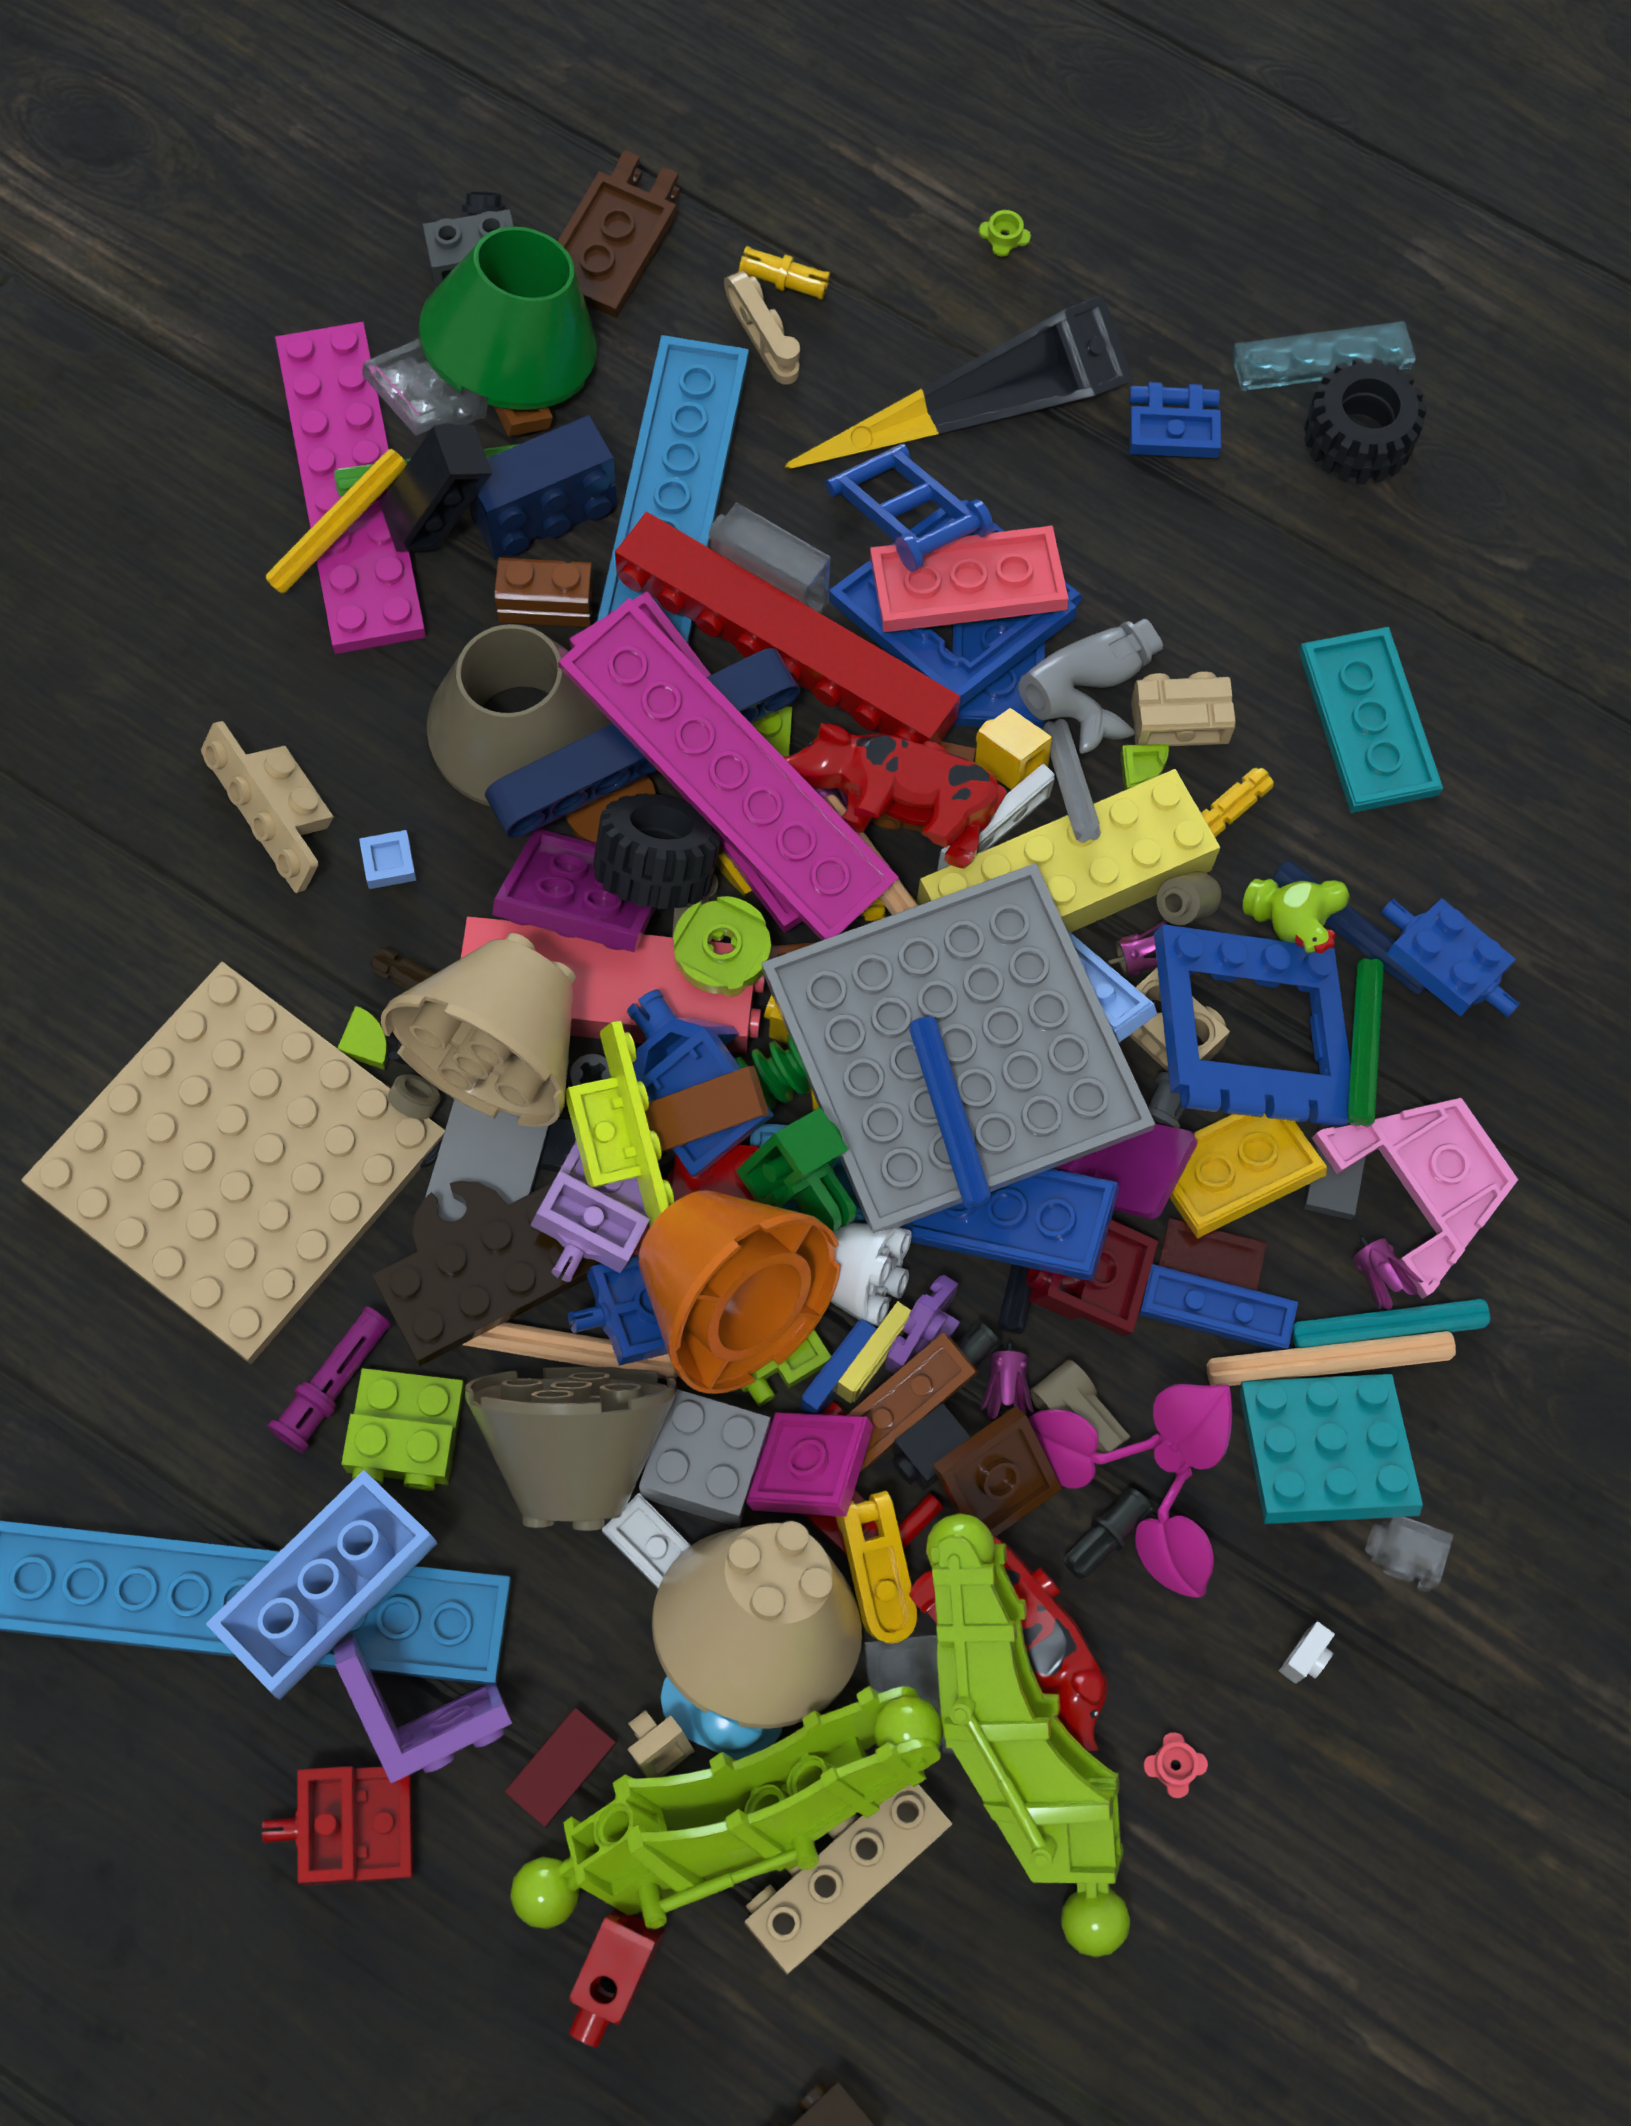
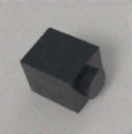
(926, 1444)

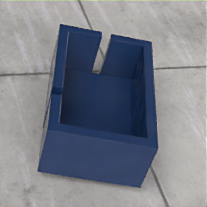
(545, 488)

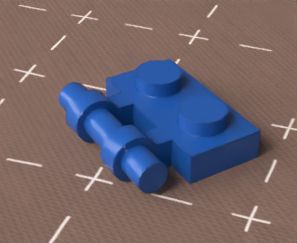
(1174, 430)

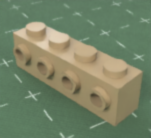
(848, 1875)

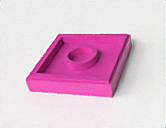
(810, 1464)

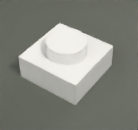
(1309, 1654)

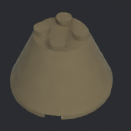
(571, 1438)

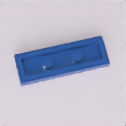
(1218, 1308)

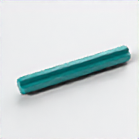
(1392, 1323)

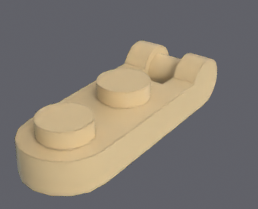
(763, 327)

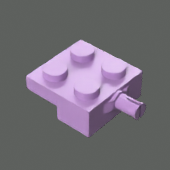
(591, 1221)

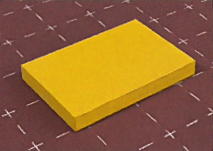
(1241, 1168)

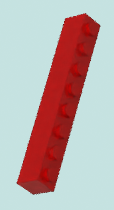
(758, 616)

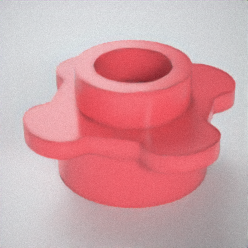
(1190, 1762)

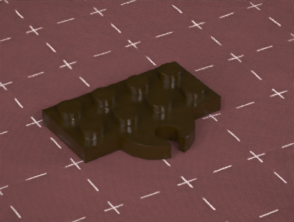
(472, 1270)

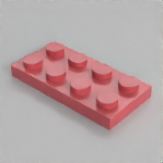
(971, 580)

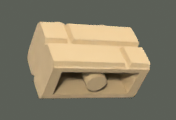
(1183, 710)

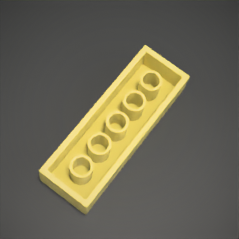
(1143, 841)

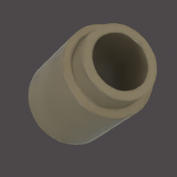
(1188, 898)

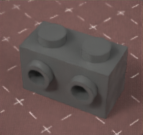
(452, 239)

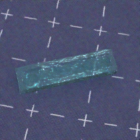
(1314, 354)

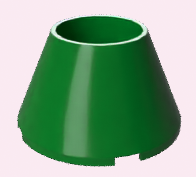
(511, 322)

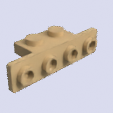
(272, 799)

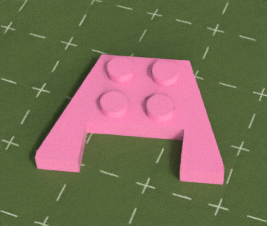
(1444, 1167)

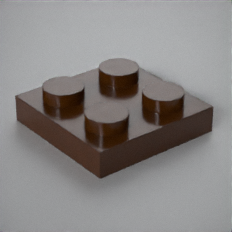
(998, 1473)

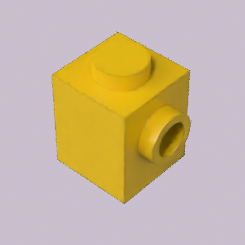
(1012, 747)

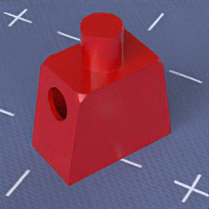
(623, 1954)

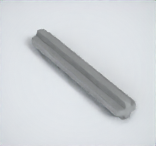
(1072, 782)

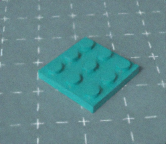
(1329, 1449)

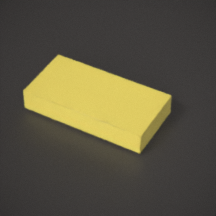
(873, 1354)

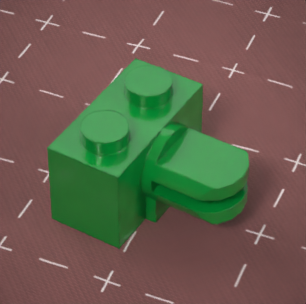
(798, 1167)

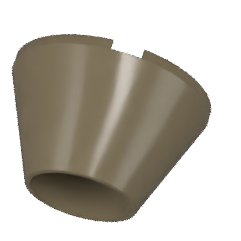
(484, 745)

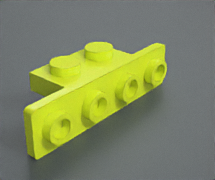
(614, 1127)

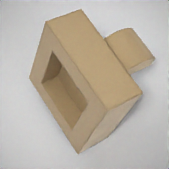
(659, 1746)

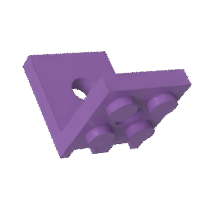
(428, 1739)

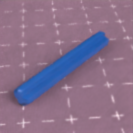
(950, 1112)

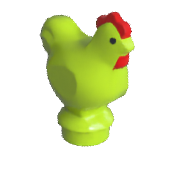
(1297, 910)

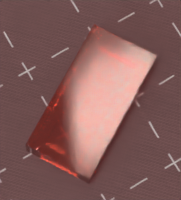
(1213, 1256)

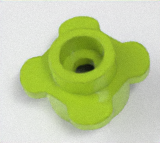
(1004, 223)

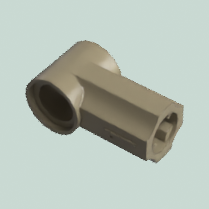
(1073, 1391)

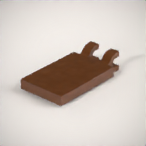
(618, 232)

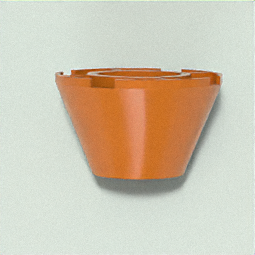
(735, 1285)

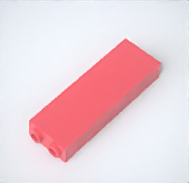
(615, 979)

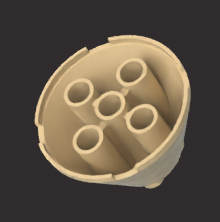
(491, 1030)
(757, 1625)

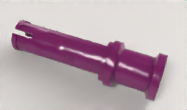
(318, 1403)

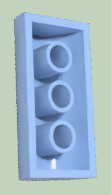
(321, 1584)

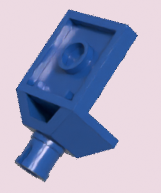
(680, 1056)

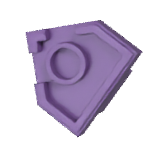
(925, 1324)

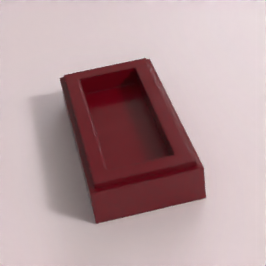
(560, 1768)

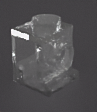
(1410, 1550)

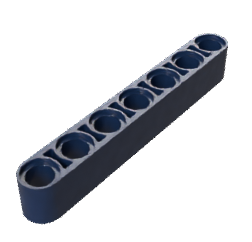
(610, 761)

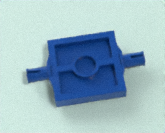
(1451, 957)
(622, 1312)

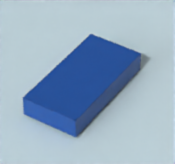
(826, 1382)

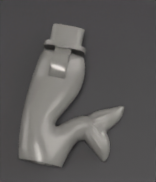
(1094, 662)

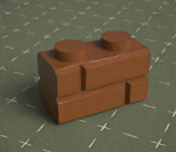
(544, 592)

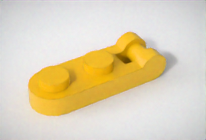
(879, 1569)

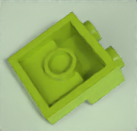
(404, 1428)

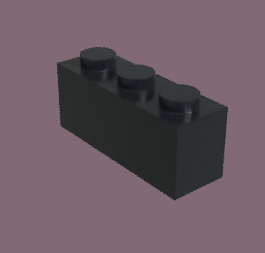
(435, 487)

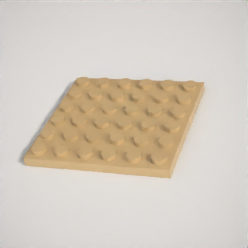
(234, 1161)

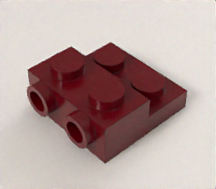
(1117, 1286)

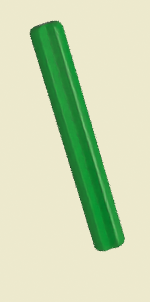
(1365, 1042)

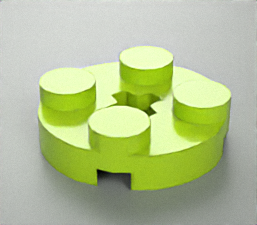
(728, 972)

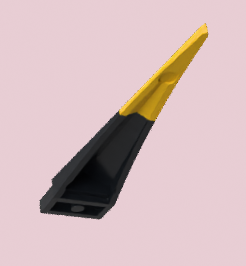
(1041, 368)

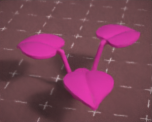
(1193, 1433)

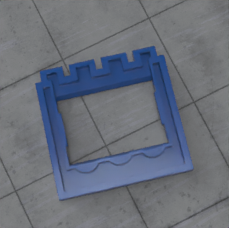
(926, 650)
(1242, 1087)

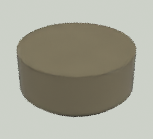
(414, 1096)

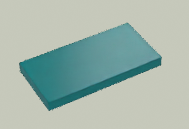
(1370, 720)

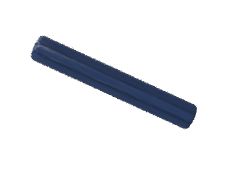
(1354, 928)

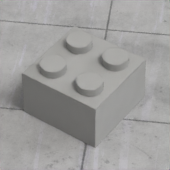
(705, 1458)

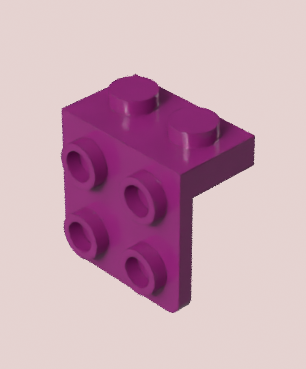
(1142, 1166)

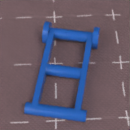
(910, 548)

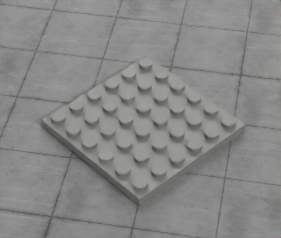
(1016, 1024)

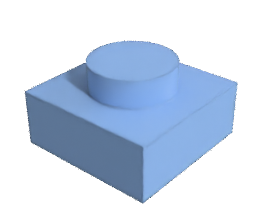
(387, 859)

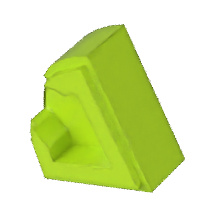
(1142, 762)
(364, 1040)

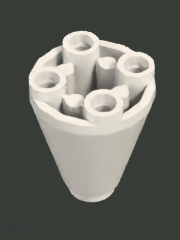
(870, 1270)

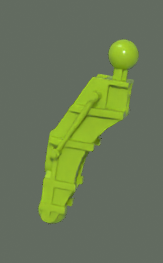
(1028, 1769)
(741, 1818)

